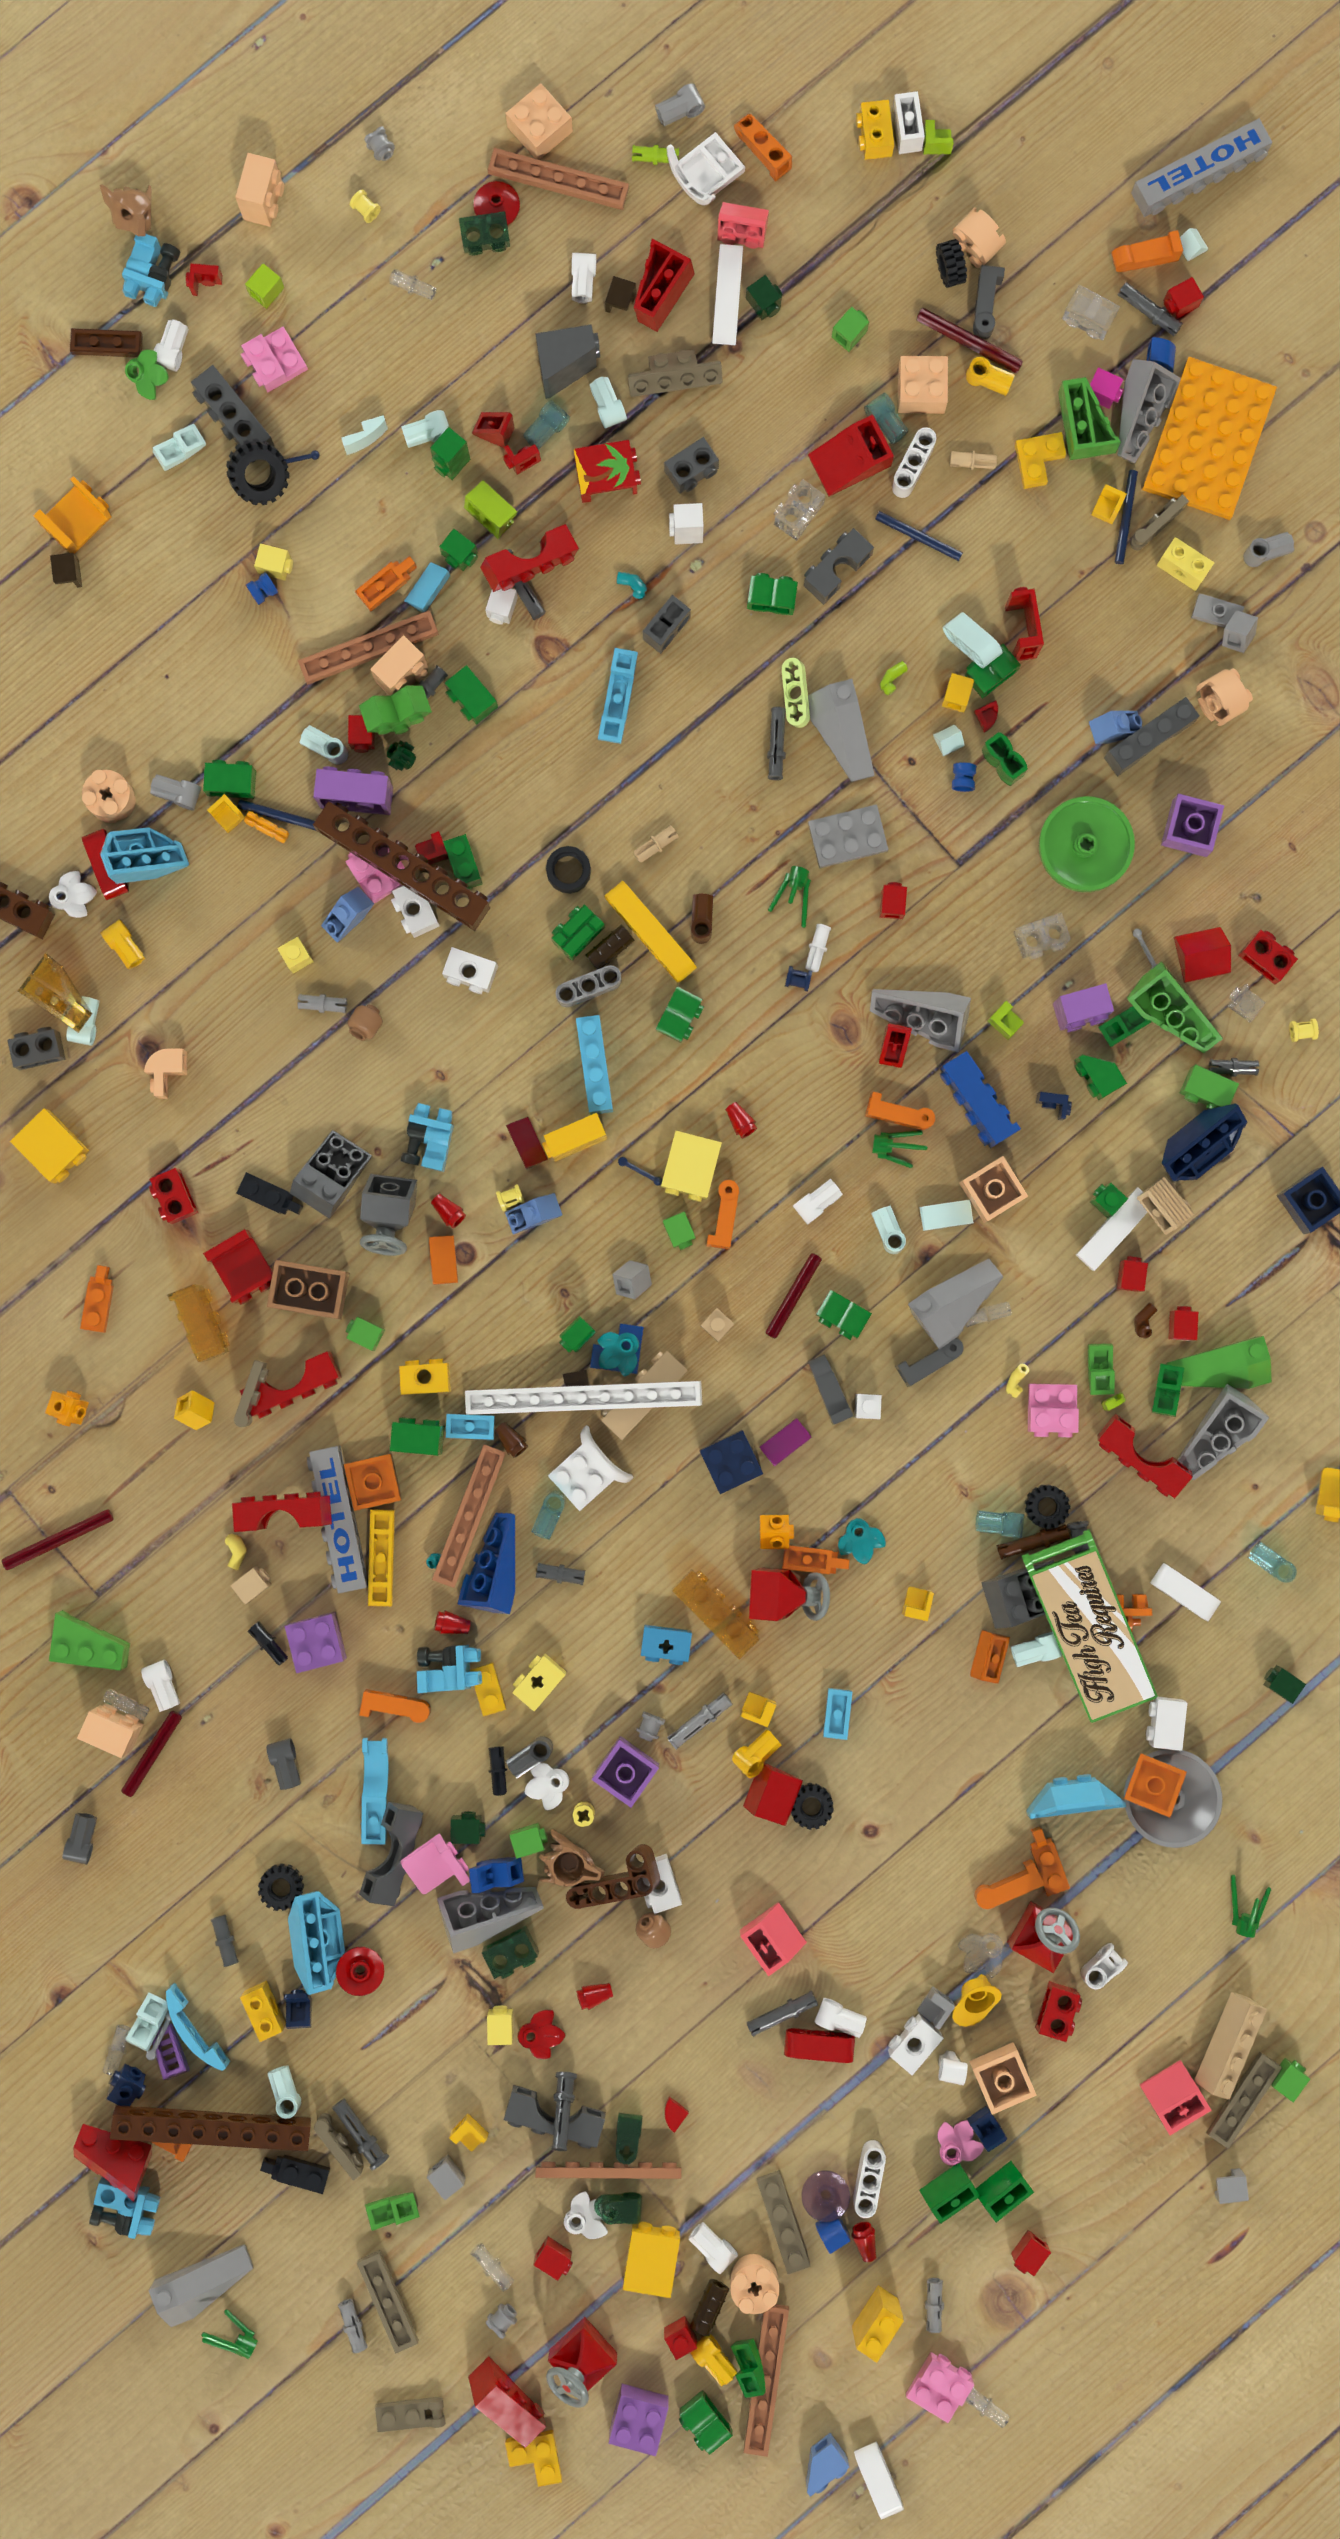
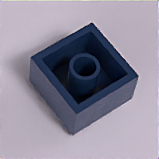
(1312, 1200)
(731, 1462)

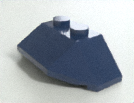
(1203, 1142)

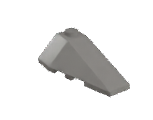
(1146, 395)
(839, 721)
(933, 1015)
(952, 1303)
(1224, 1428)
(479, 1916)
(192, 2289)

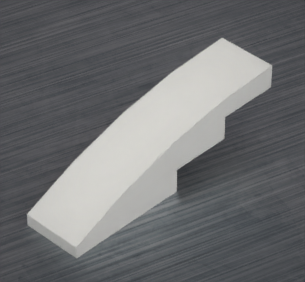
(727, 294)
(1112, 1232)

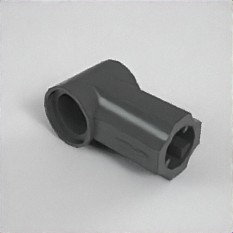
(283, 1756)
(529, 1757)
(79, 1845)

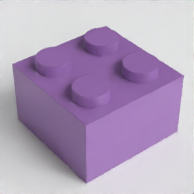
(1192, 825)
(1083, 1007)
(315, 1642)
(625, 1771)
(638, 2419)

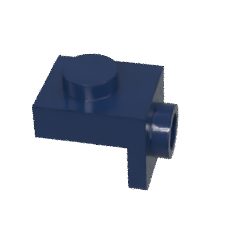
(298, 2009)
(987, 2128)

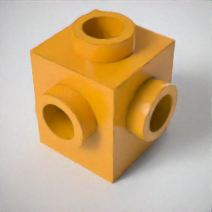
(67, 1407)
(775, 1531)

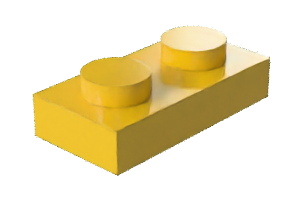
(489, 1692)

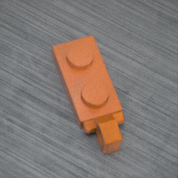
(385, 583)
(97, 1301)
(813, 1560)
(1048, 1863)

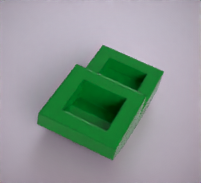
(1123, 1026)
(1168, 1390)
(751, 2370)

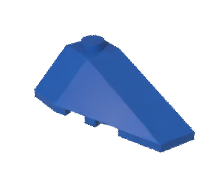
(493, 1576)

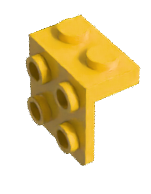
(1329, 1495)

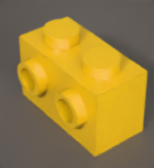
(876, 129)

